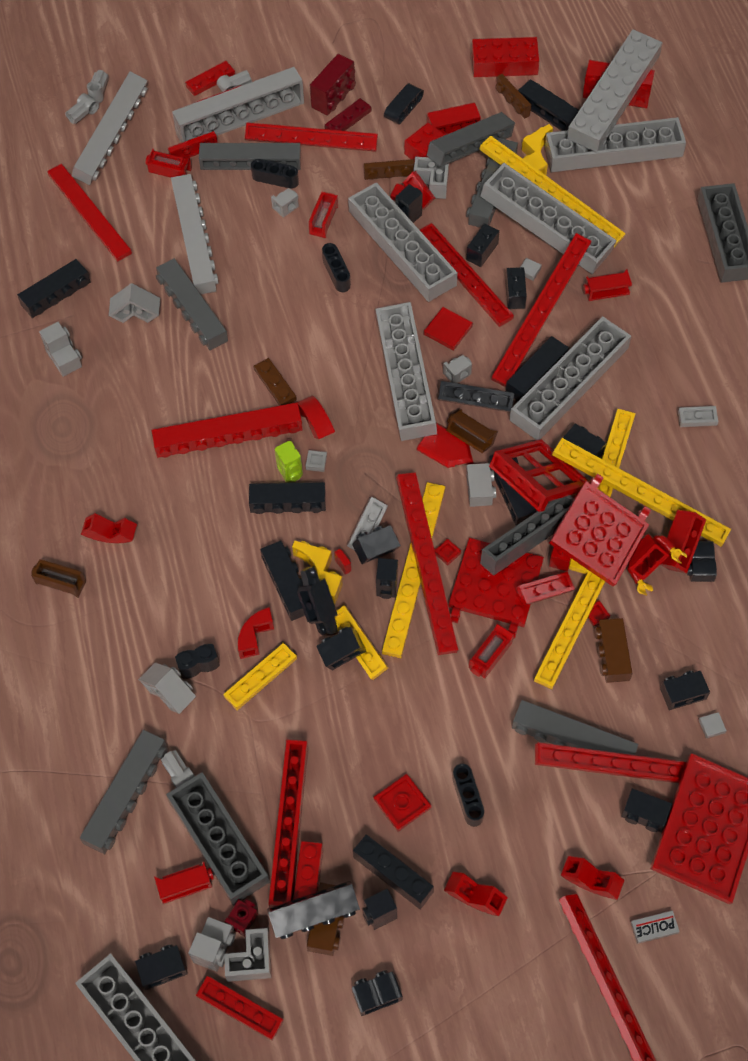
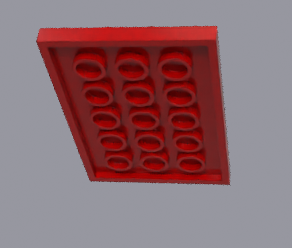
(706, 830)

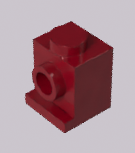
(241, 924)

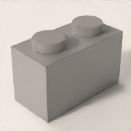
(480, 484)

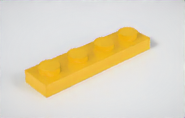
(371, 659)
(260, 676)

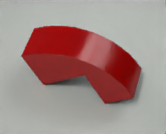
(316, 417)
(106, 531)
(257, 623)
(588, 877)
(479, 896)

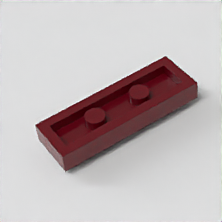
(349, 116)

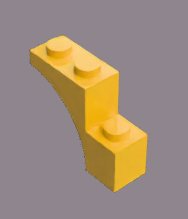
(532, 147)
(319, 558)

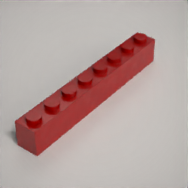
(227, 430)
(288, 823)

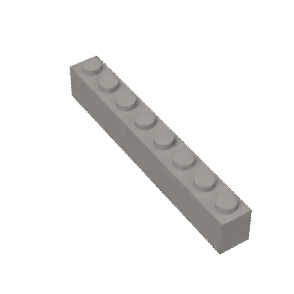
(109, 128)
(193, 234)

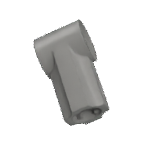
(226, 82)
(97, 85)
(84, 105)
(176, 768)

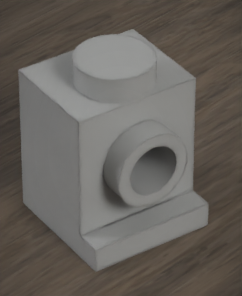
(285, 202)
(457, 369)

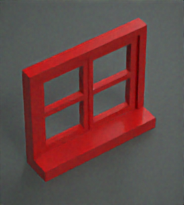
(523, 481)

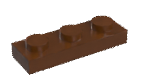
(513, 96)
(388, 169)
(274, 382)

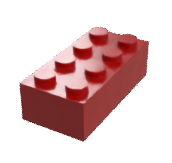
(505, 57)
(596, 70)

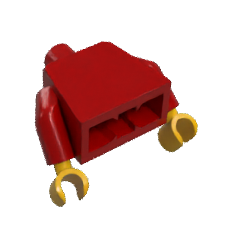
(648, 556)

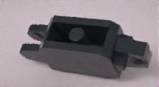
(317, 602)

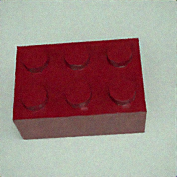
(332, 84)

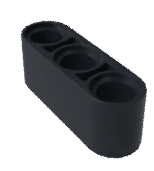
(403, 103)
(274, 173)
(336, 267)
(468, 804)

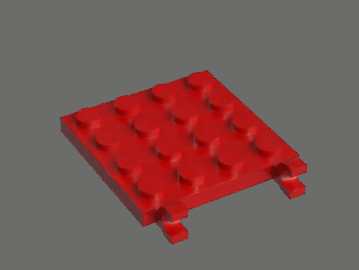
(600, 532)
(490, 595)

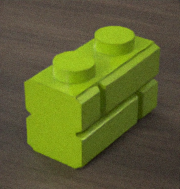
(288, 462)

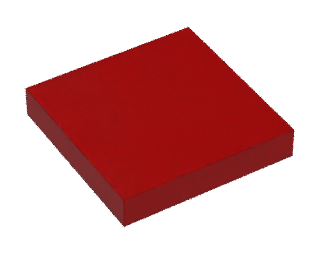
(448, 328)
(402, 802)

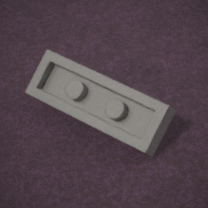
(369, 519)

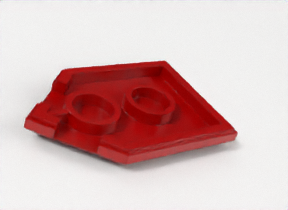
(445, 448)

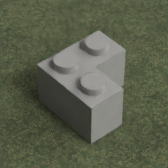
(433, 175)
(134, 302)
(60, 349)
(168, 686)
(211, 944)
(254, 962)

